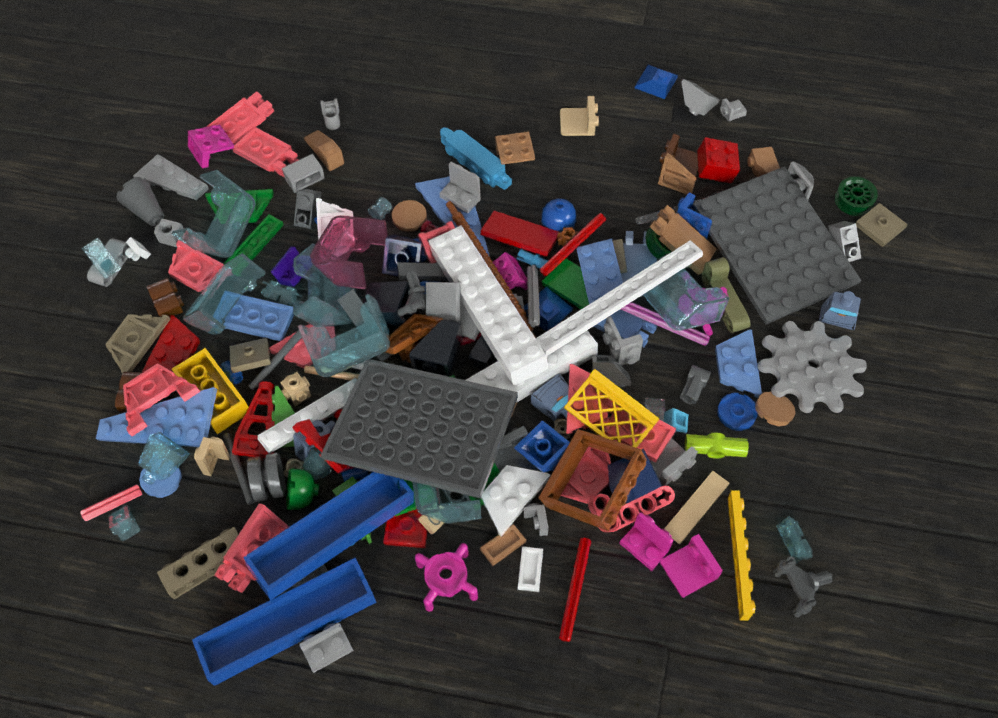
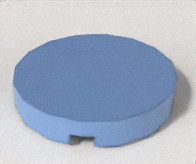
(164, 487)

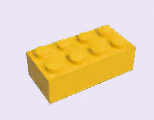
(205, 374)

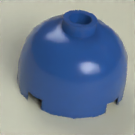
(558, 214)

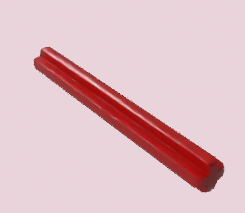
(580, 237)
(575, 590)

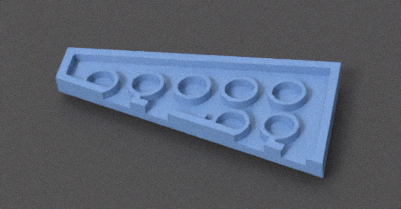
(430, 192)
(178, 420)

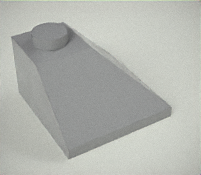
(697, 98)
(802, 178)

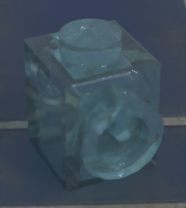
(316, 465)

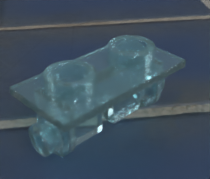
(273, 290)
(791, 534)

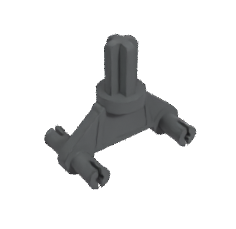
(416, 298)
(803, 583)

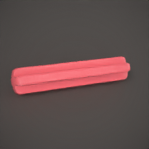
(111, 502)

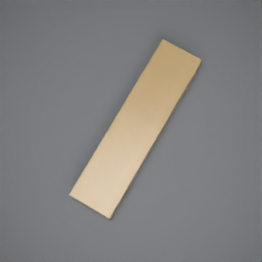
(696, 507)

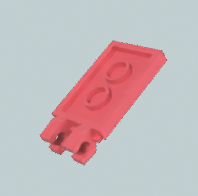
(244, 116)
(265, 151)
(653, 443)
(258, 530)

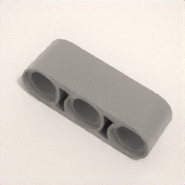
(117, 250)

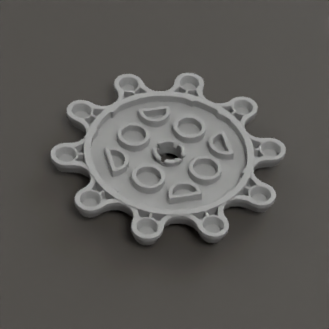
(808, 383)

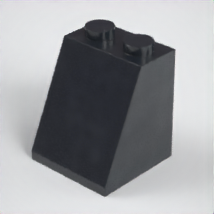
(390, 298)
(438, 349)

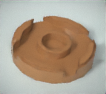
(409, 215)
(776, 410)

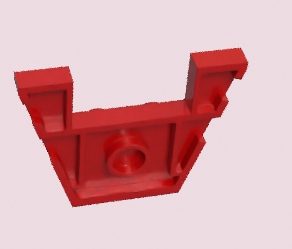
(313, 438)

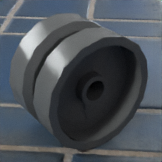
(266, 477)

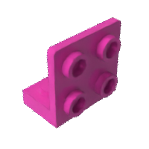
(207, 141)
(511, 271)
(647, 541)
(691, 567)

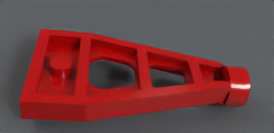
(249, 444)

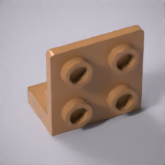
(514, 148)

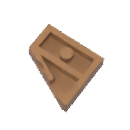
(676, 176)

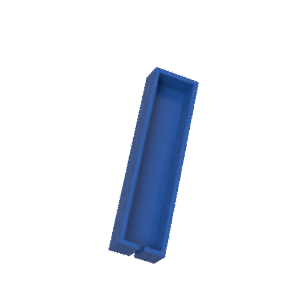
(327, 532)
(283, 622)

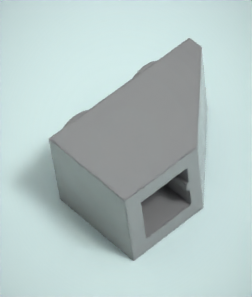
(847, 239)

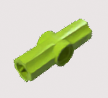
(717, 445)

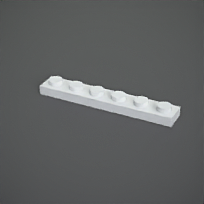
(319, 410)

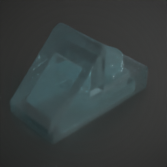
(101, 258)
(123, 523)

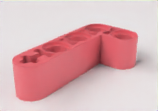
(634, 506)

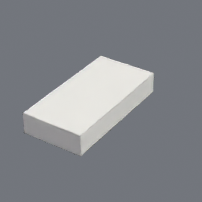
(530, 569)

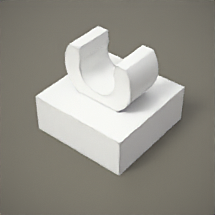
(136, 250)

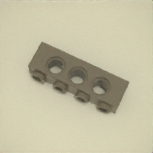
(197, 574)

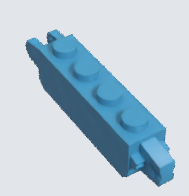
(475, 157)

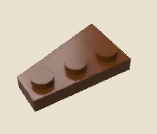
(411, 331)

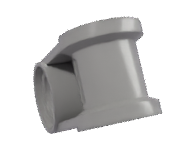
(331, 114)

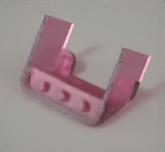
(337, 243)

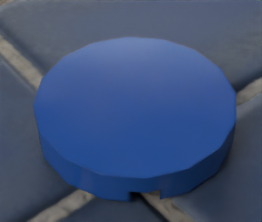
(737, 411)

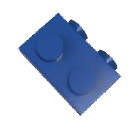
(696, 220)

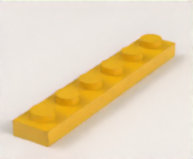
(741, 562)

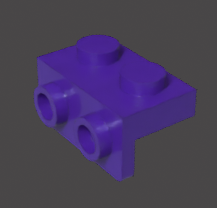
(284, 269)

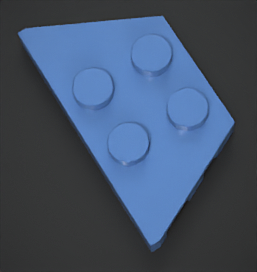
(738, 363)

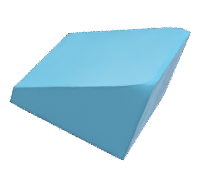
(677, 419)

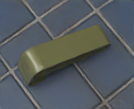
(716, 275)

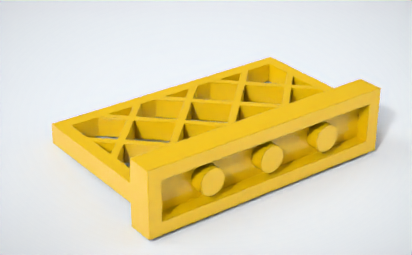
(618, 397)

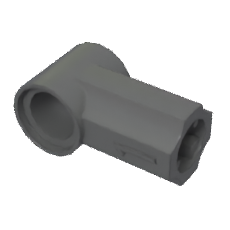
(695, 383)

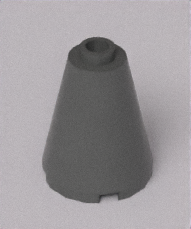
(141, 200)

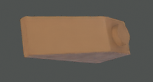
(325, 149)
(762, 161)

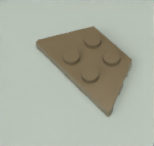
(134, 339)

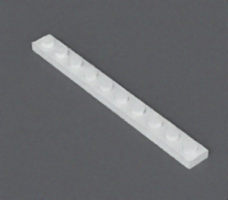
(619, 297)

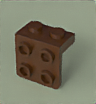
(687, 158)

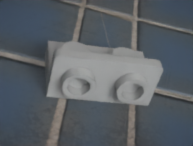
(326, 646)

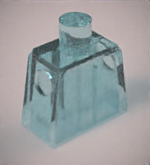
(161, 457)

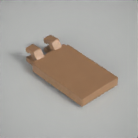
(676, 231)

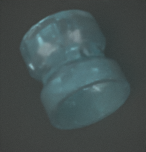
(381, 208)

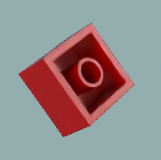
(718, 160)

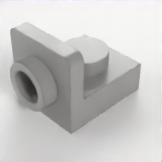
(732, 110)
(539, 517)

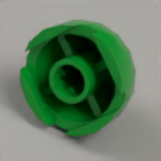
(300, 489)

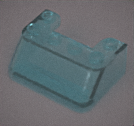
(322, 303)
(685, 303)
(351, 347)

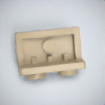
(208, 454)

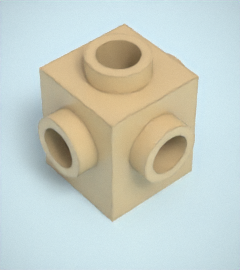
(295, 388)

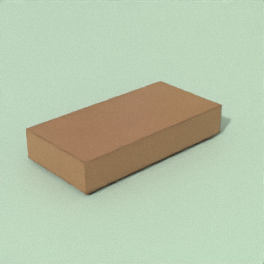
(500, 547)

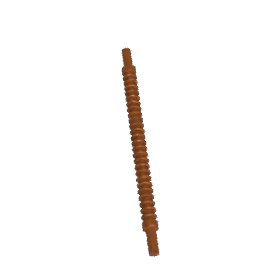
(459, 219)

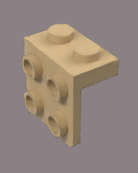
(580, 120)

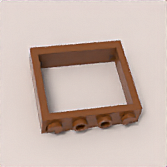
(570, 461)

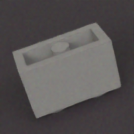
(303, 173)

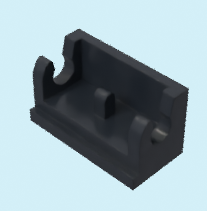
(482, 355)

